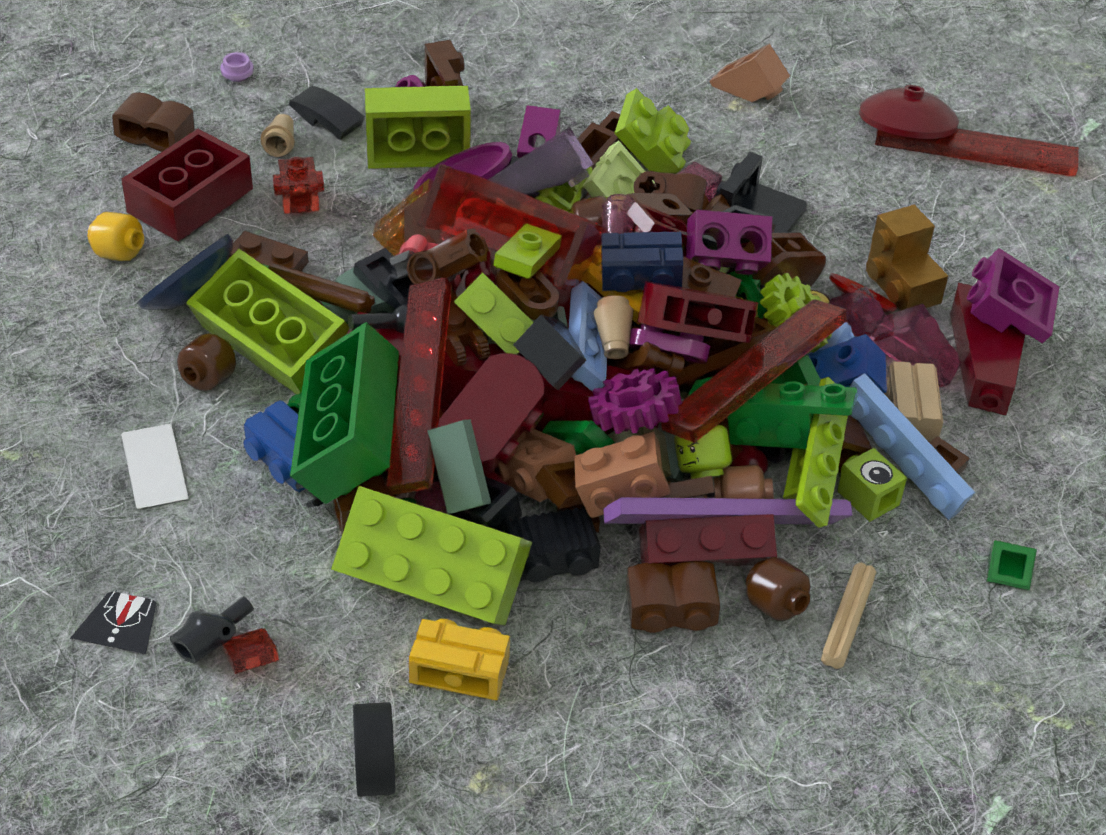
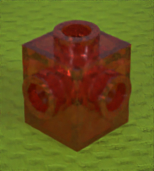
(298, 184)

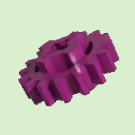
(635, 401)

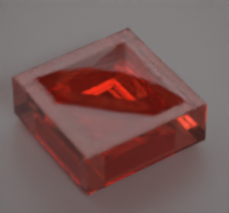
(250, 650)

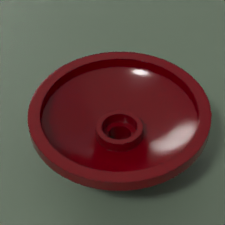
(909, 113)

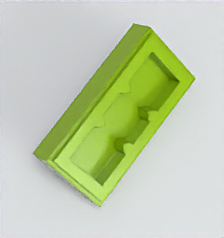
(527, 251)

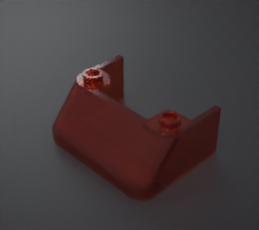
(498, 212)

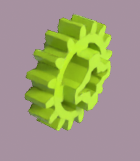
(784, 298)

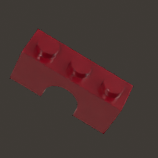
(709, 539)

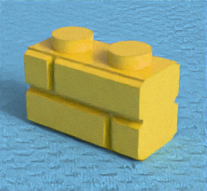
(459, 658)

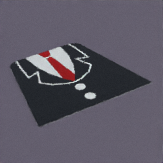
(119, 623)

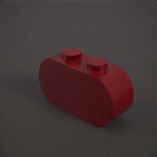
(697, 312)
(501, 404)

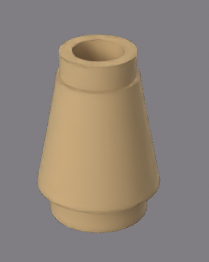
(279, 136)
(614, 325)

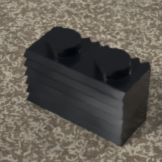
(559, 545)

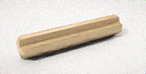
(848, 615)

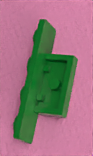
(784, 413)

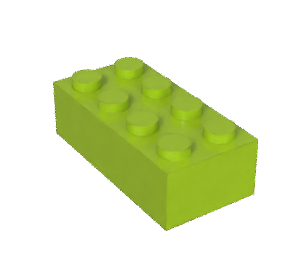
(265, 318)
(431, 556)

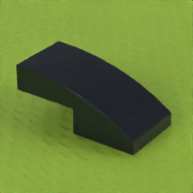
(330, 110)
(382, 278)

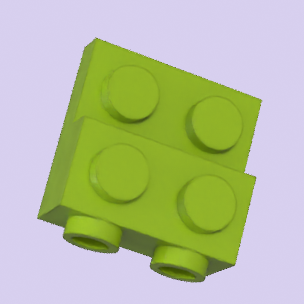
(653, 135)

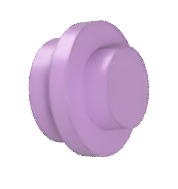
(236, 67)

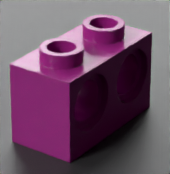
(727, 231)

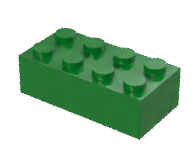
(346, 414)

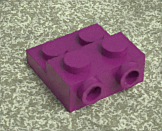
(1013, 295)

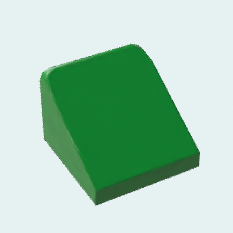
(1011, 565)

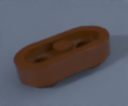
(532, 295)

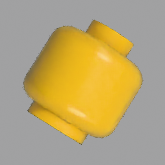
(116, 236)

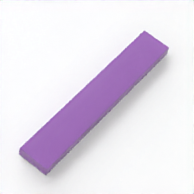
(638, 510)

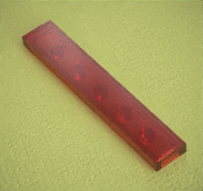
(992, 149)
(754, 370)
(419, 386)

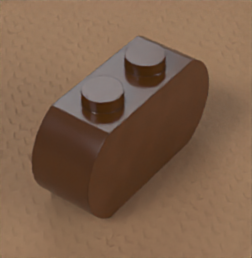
(790, 255)

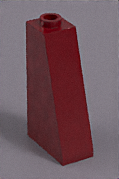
(987, 356)

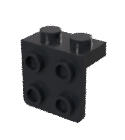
(745, 191)

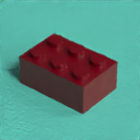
(187, 184)

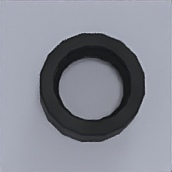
(374, 749)

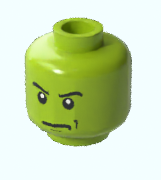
(705, 456)

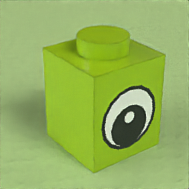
(871, 484)

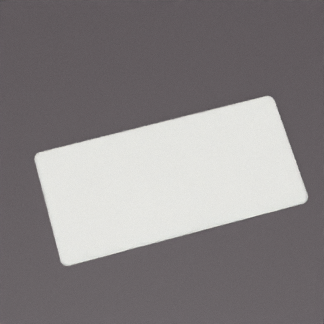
(154, 466)

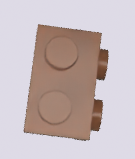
(620, 470)

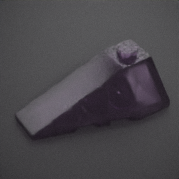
(547, 166)

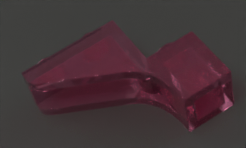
(903, 335)

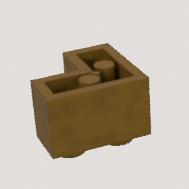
(901, 259)

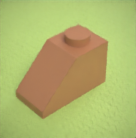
(753, 75)

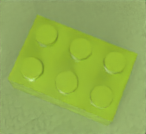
(416, 125)

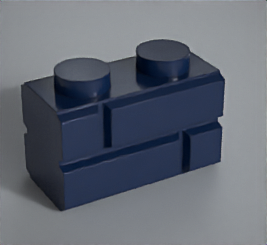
(641, 257)

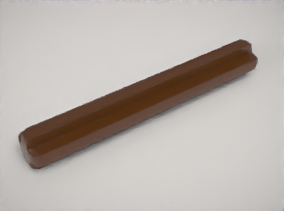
(326, 290)

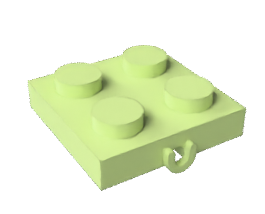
(614, 173)

